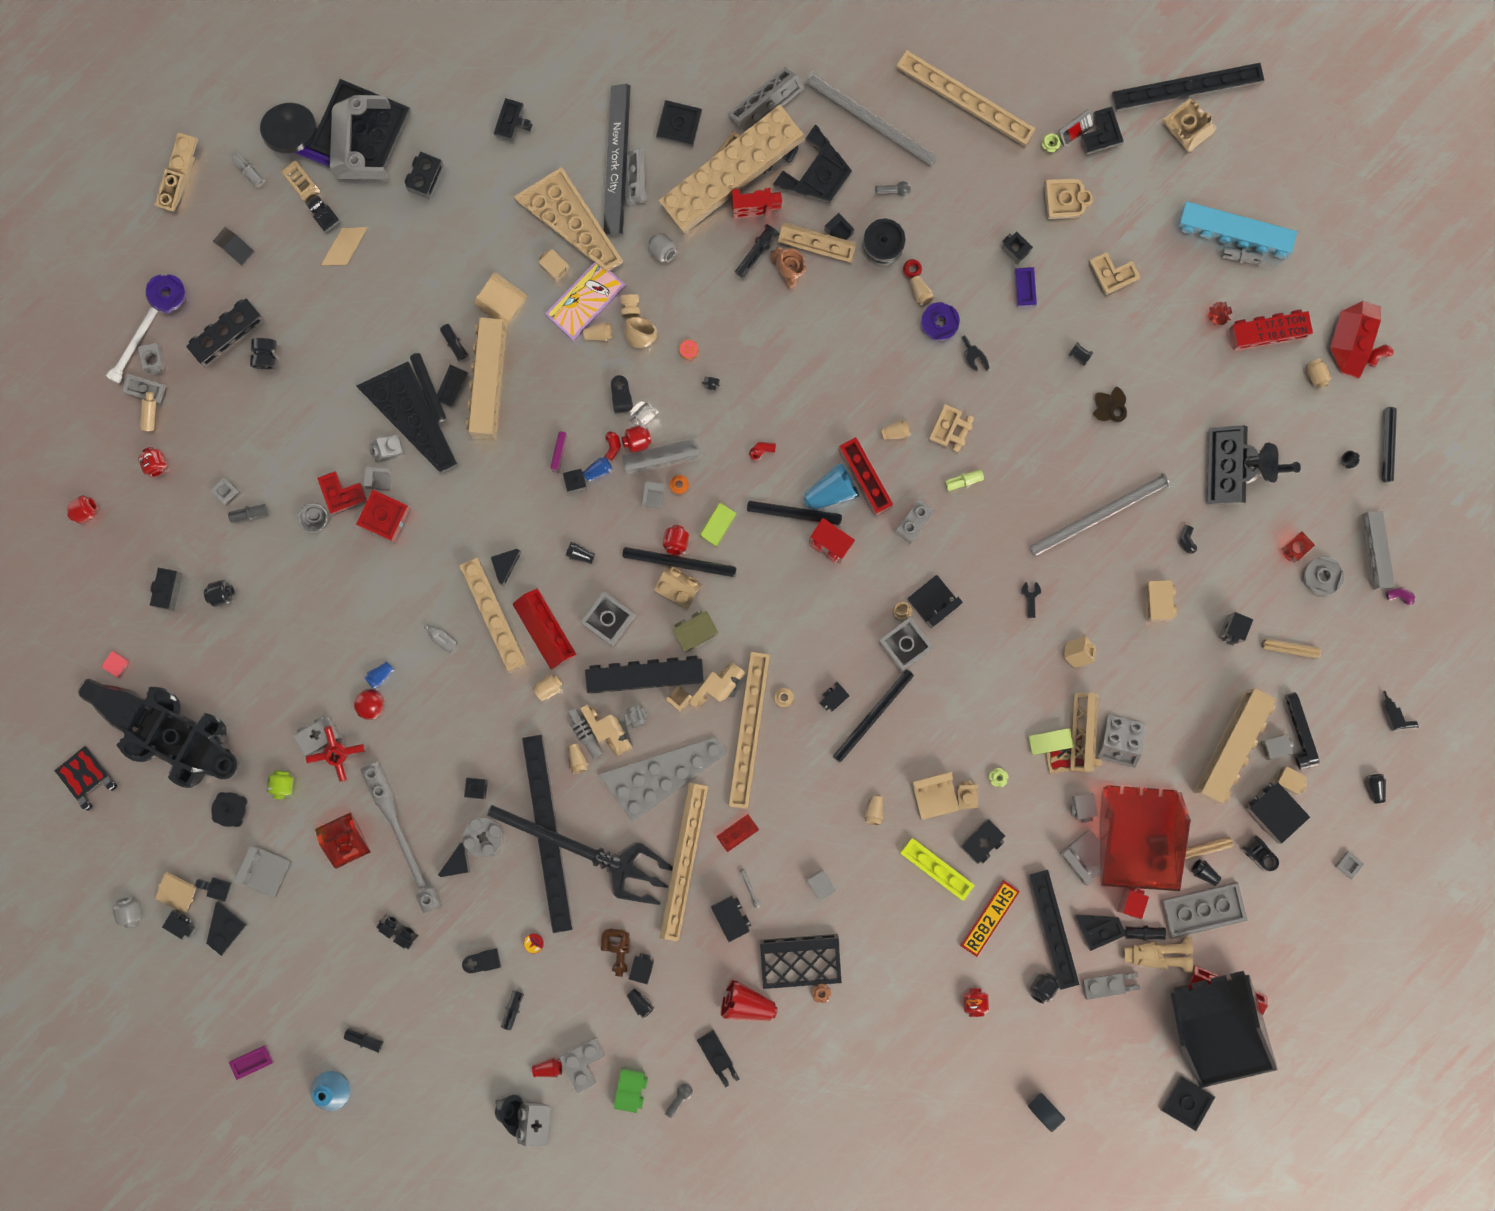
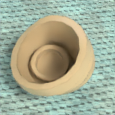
(640, 332)

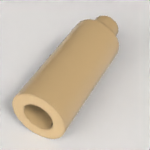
(148, 412)

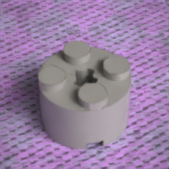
(473, 842)

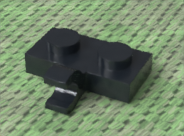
(510, 119)

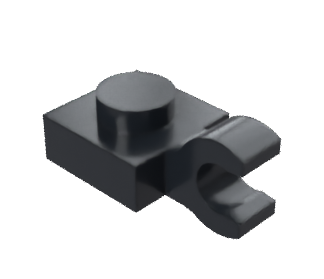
(217, 888)

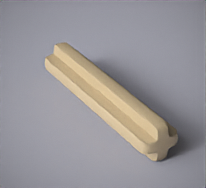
(1291, 648)
(1208, 847)

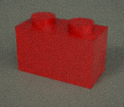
(1133, 903)

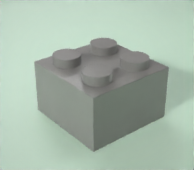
(608, 619)
(905, 644)

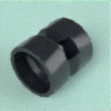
(263, 353)

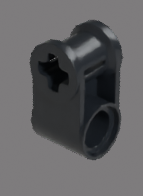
(621, 397)
(1260, 853)
(485, 961)

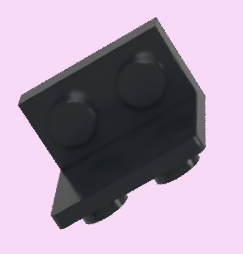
(934, 601)

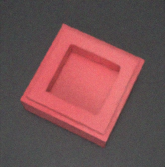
(115, 664)

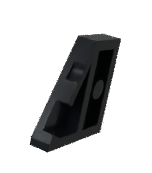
(224, 928)
(1099, 929)

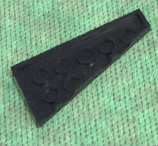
(406, 407)

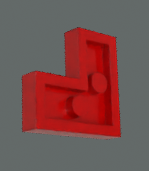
(338, 498)

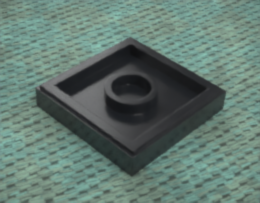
(679, 123)
(1188, 1103)

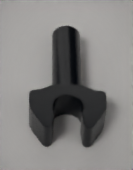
(1031, 598)

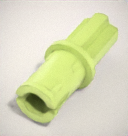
(964, 480)

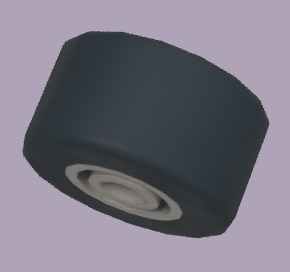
(1046, 1112)

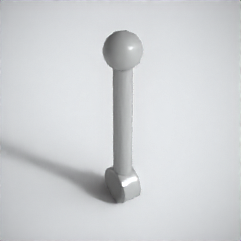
(756, 903)

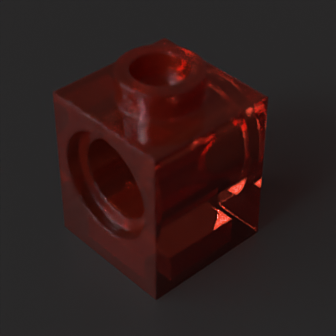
(1304, 543)

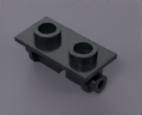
(404, 935)

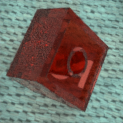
(342, 840)

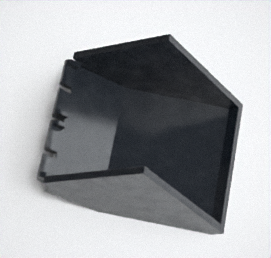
(1222, 1030)

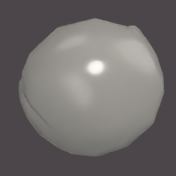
(312, 517)

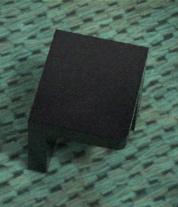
(839, 227)

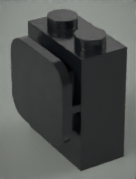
(1277, 812)

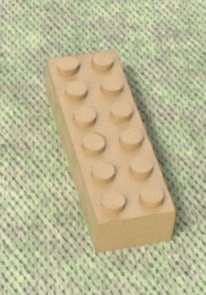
(487, 378)
(1235, 746)

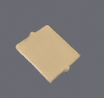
(175, 892)

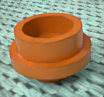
(681, 490)

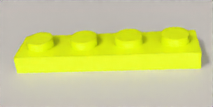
(937, 869)

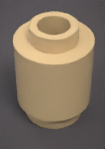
(1318, 373)
(548, 687)

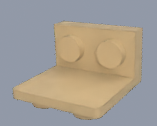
(935, 796)

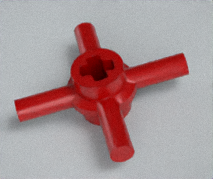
(330, 750)

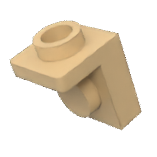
(967, 795)

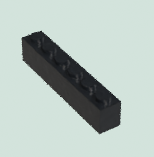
(644, 676)

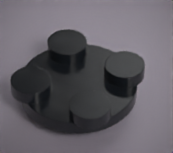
(229, 809)

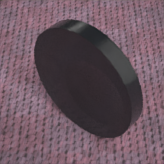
(288, 127)

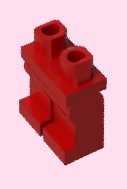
(755, 203)

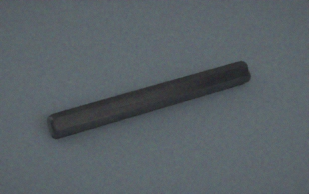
(793, 512)

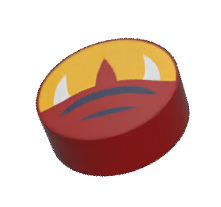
(533, 943)

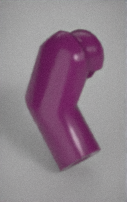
(1402, 593)

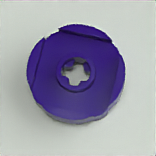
(165, 303)
(945, 312)

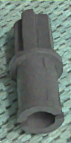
(248, 513)

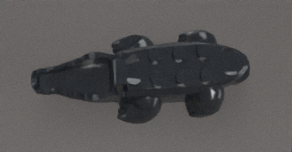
(163, 732)

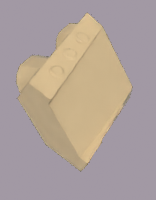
(1190, 124)
(500, 299)

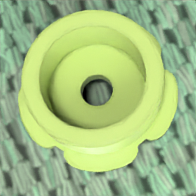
(1048, 138)
(998, 772)

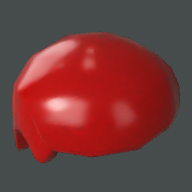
(369, 704)

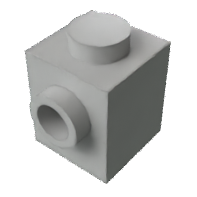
(1084, 807)

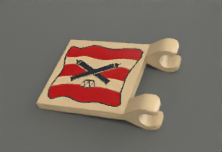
(1061, 760)

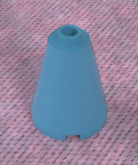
(831, 489)
(330, 1091)

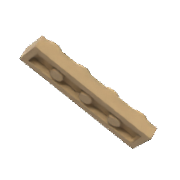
(817, 242)

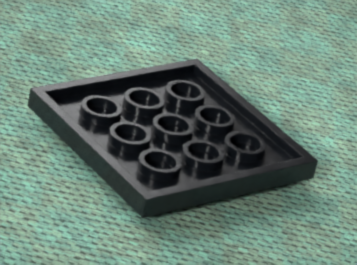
(372, 132)

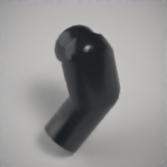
(1186, 541)

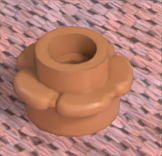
(816, 993)

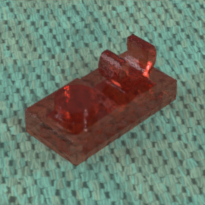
(737, 833)

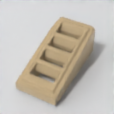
(306, 191)

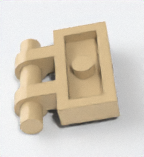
(946, 425)

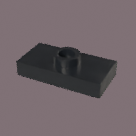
(452, 385)

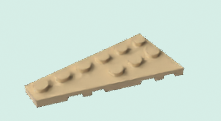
(564, 211)

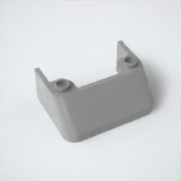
(343, 162)

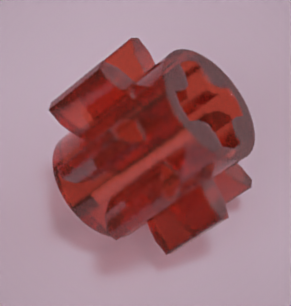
(1219, 313)

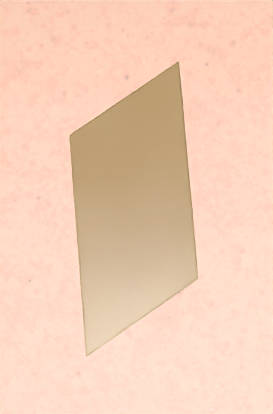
(344, 246)

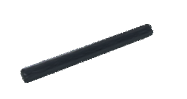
(680, 562)
(872, 717)

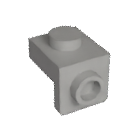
(385, 447)

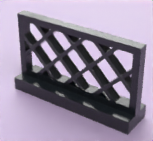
(804, 944)

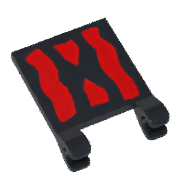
(82, 774)

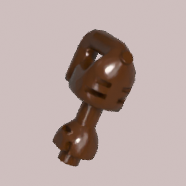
(616, 947)

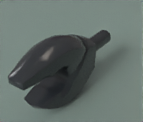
(973, 353)

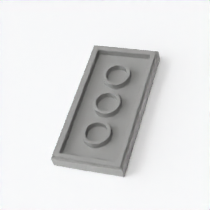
(1204, 910)

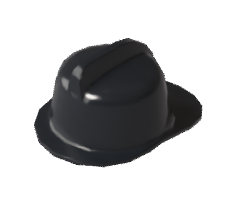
(507, 1112)

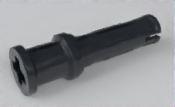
(761, 243)

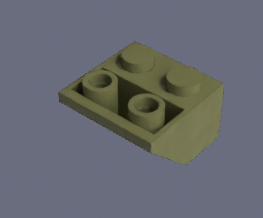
(695, 631)

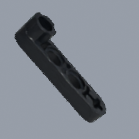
(1308, 756)

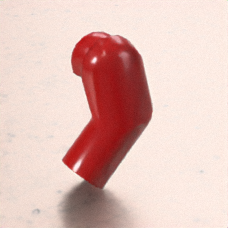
(614, 444)

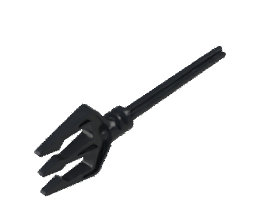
(618, 865)

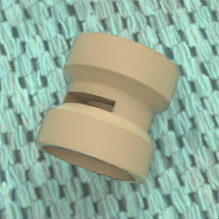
(630, 305)

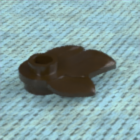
(1108, 404)

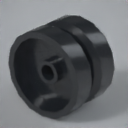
(876, 235)

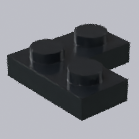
(1106, 136)

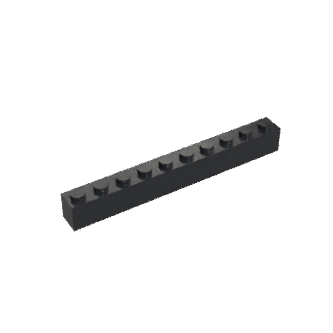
(545, 816)

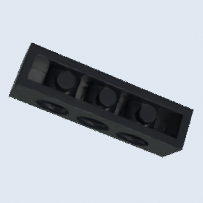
(235, 332)

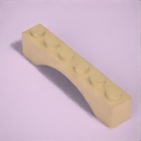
(493, 615)

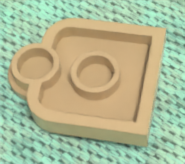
(1066, 198)

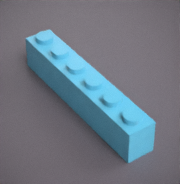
(1237, 230)

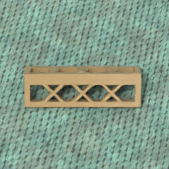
(1091, 732)

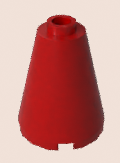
(746, 1004)

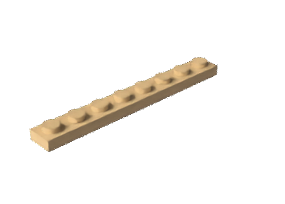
(965, 98)
(749, 730)
(683, 862)

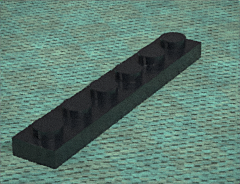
(1053, 929)

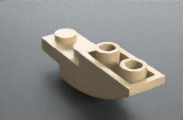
(178, 172)

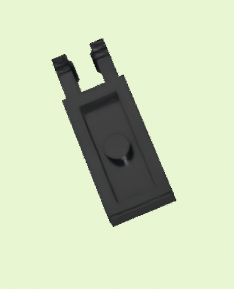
(717, 1056)

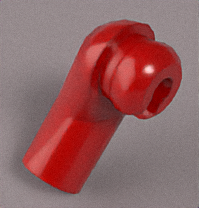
(1377, 353)
(760, 448)

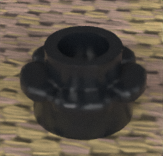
(711, 383)
(1350, 459)

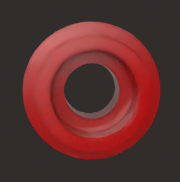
(912, 263)

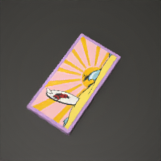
(584, 300)

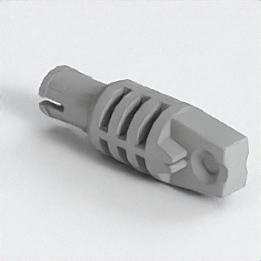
(584, 733)

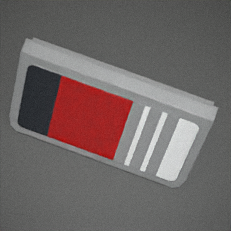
(1076, 128)

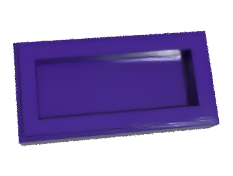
(1025, 287)

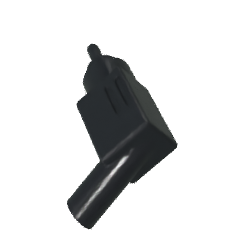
(1395, 716)

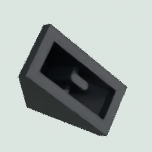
(233, 246)
(504, 564)
(457, 863)

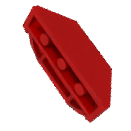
(1355, 337)

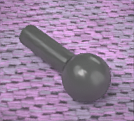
(902, 189)
(684, 1092)

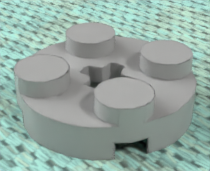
(1332, 569)

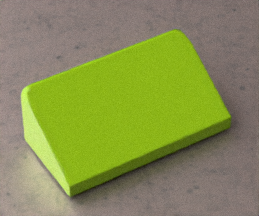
(717, 524)

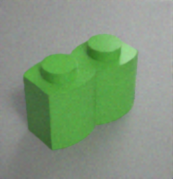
(629, 1090)

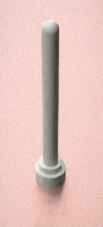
(115, 374)

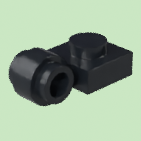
(325, 216)

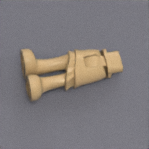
(1152, 955)

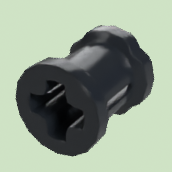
(1080, 353)

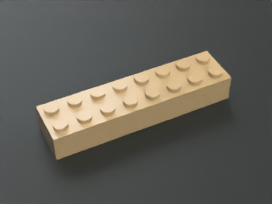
(732, 168)

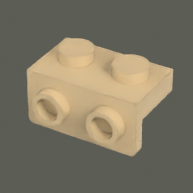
(677, 586)

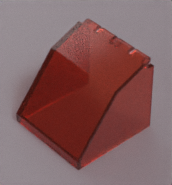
(1143, 838)

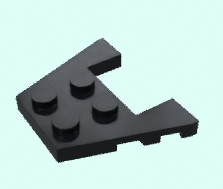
(823, 176)

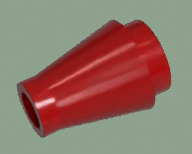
(549, 1068)

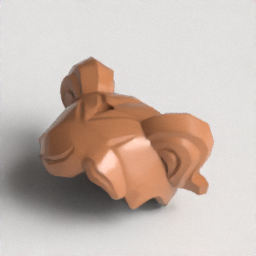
(787, 258)

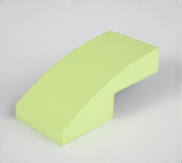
(1051, 741)

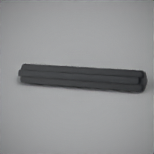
(428, 388)
(1389, 444)

